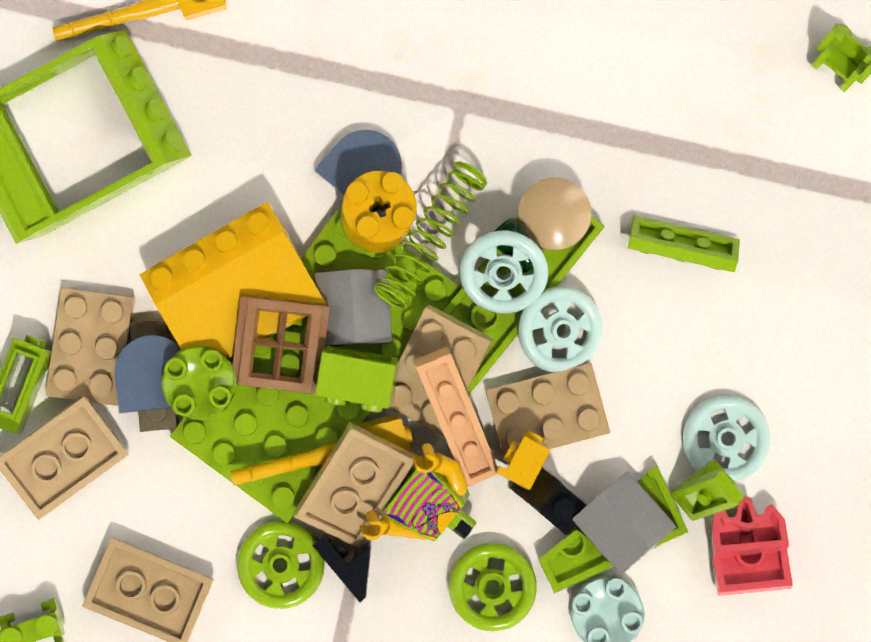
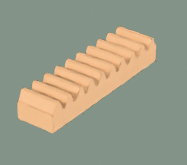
(456, 415)

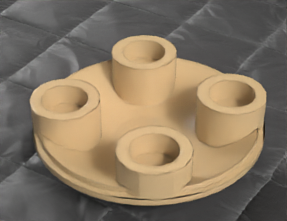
(555, 213)

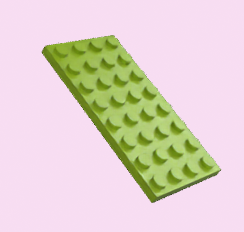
(279, 423)

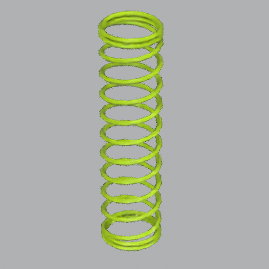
(380, 287)

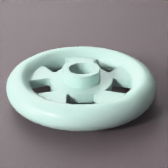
(502, 300)
(533, 319)
(734, 408)

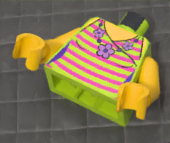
(425, 502)

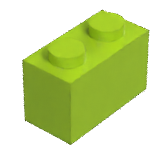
(357, 378)

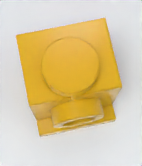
(524, 460)

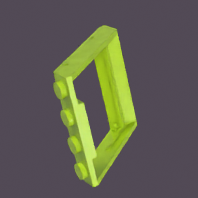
(24, 197)

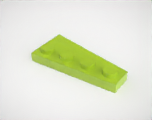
(577, 557)

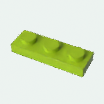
(684, 244)

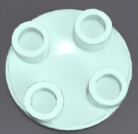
(607, 611)

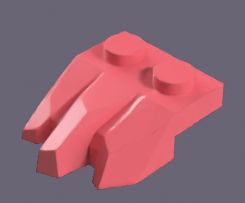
(750, 551)

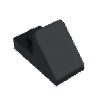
(551, 500)
(352, 574)

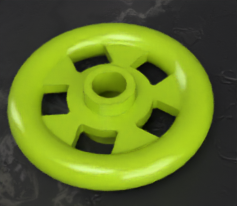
(514, 564)
(249, 568)

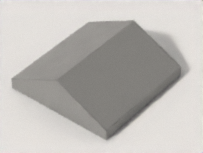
(355, 309)
(624, 523)

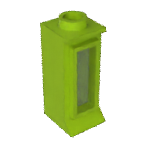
(21, 381)

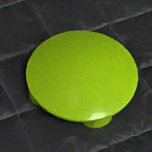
(198, 382)

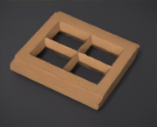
(312, 348)

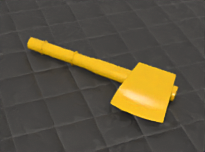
(137, 11)
(388, 428)

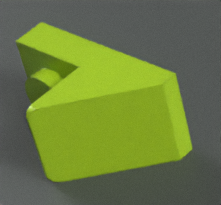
(707, 492)

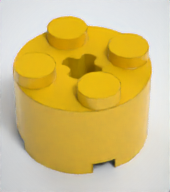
(389, 194)

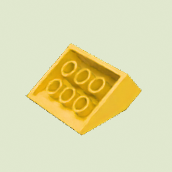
(203, 283)

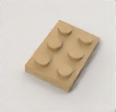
(432, 333)
(86, 345)
(555, 406)
(61, 457)
(354, 480)
(148, 592)

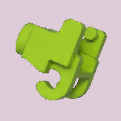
(844, 56)
(36, 628)

